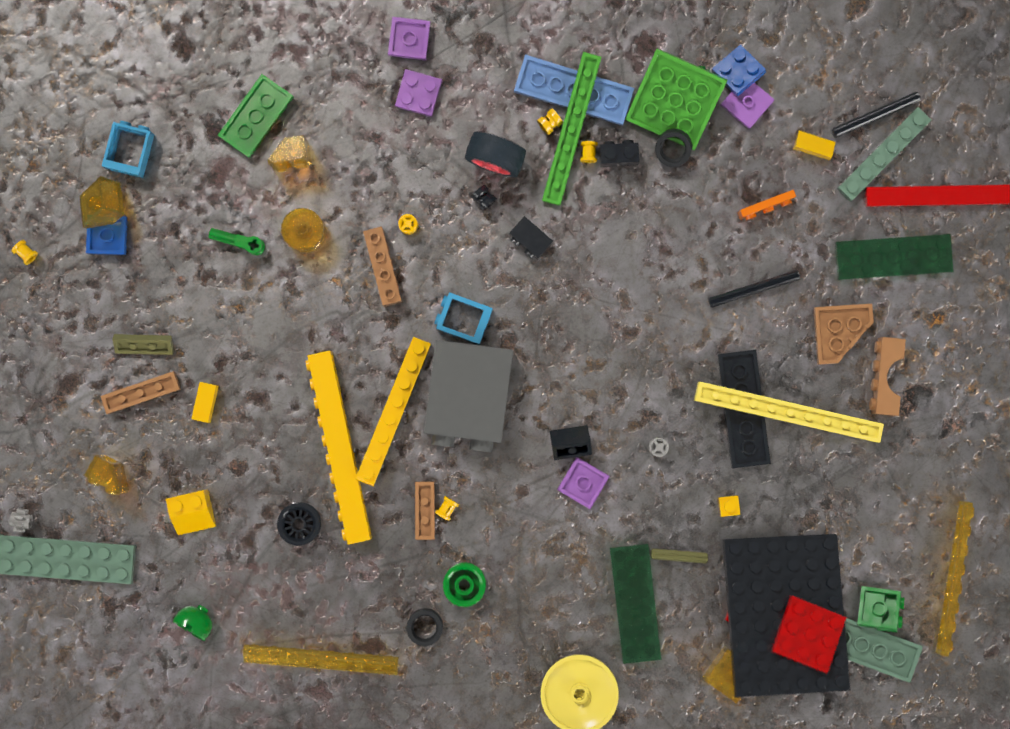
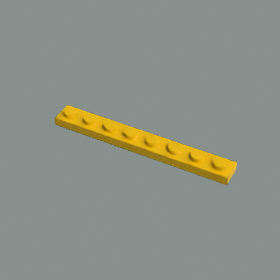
(393, 411)

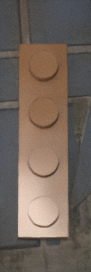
(140, 392)

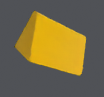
(814, 145)
(205, 402)

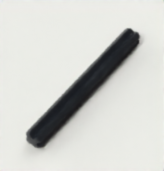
(876, 114)
(754, 288)

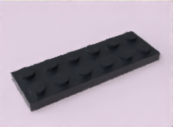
(744, 431)

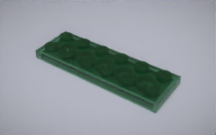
(894, 257)
(635, 603)

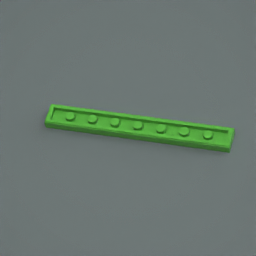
(571, 128)

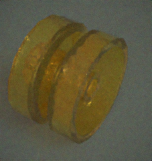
(305, 219)

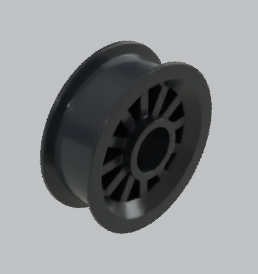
(282, 529)

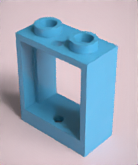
(108, 160)
(446, 302)

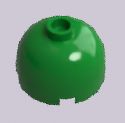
(194, 621)

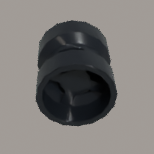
(486, 200)

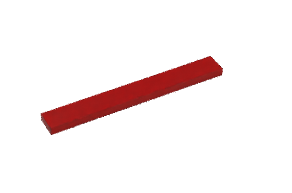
(937, 195)

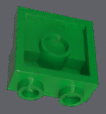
(880, 609)

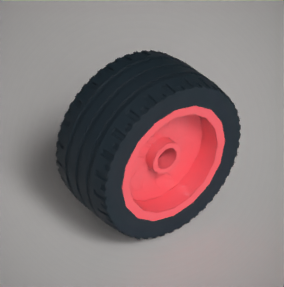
(495, 154)

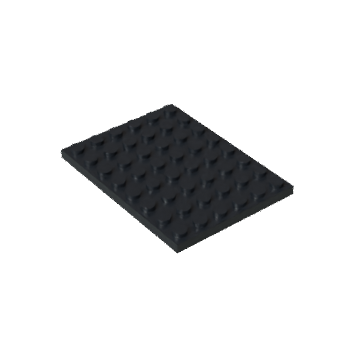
(758, 587)

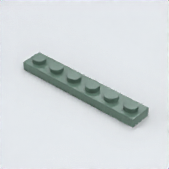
(884, 154)

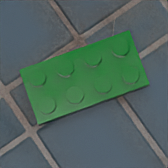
(255, 116)

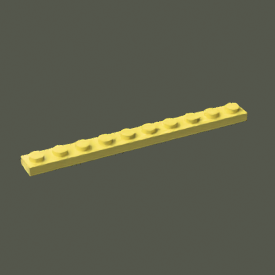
(788, 412)

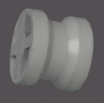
(655, 447)

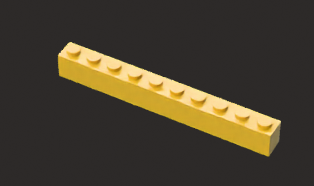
(339, 447)

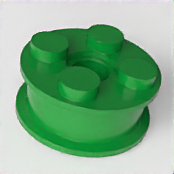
(460, 572)

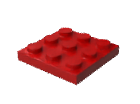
(808, 634)

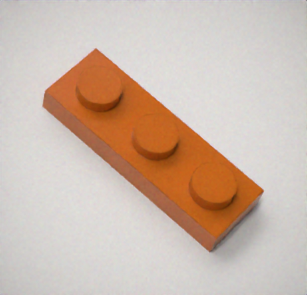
(767, 205)

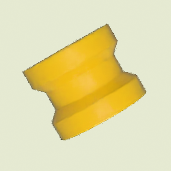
(406, 221)

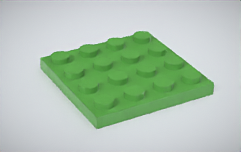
(675, 97)

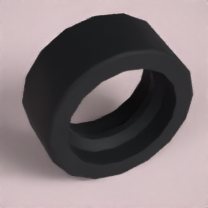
(669, 161)
(410, 627)

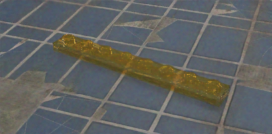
(953, 584)
(320, 659)

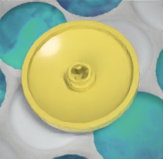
(579, 693)

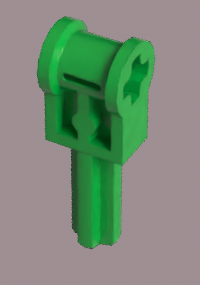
(238, 241)

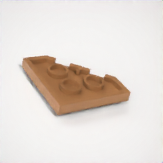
(839, 329)

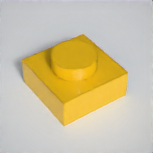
(729, 506)

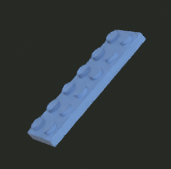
(555, 85)

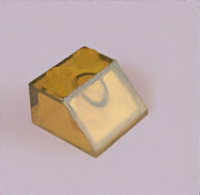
(101, 203)

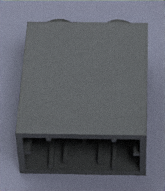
(468, 394)

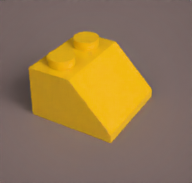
(191, 512)

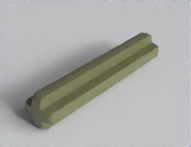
(675, 555)

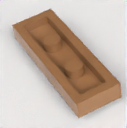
(425, 510)

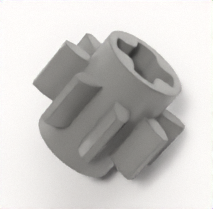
(21, 520)

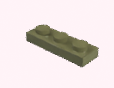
(143, 344)

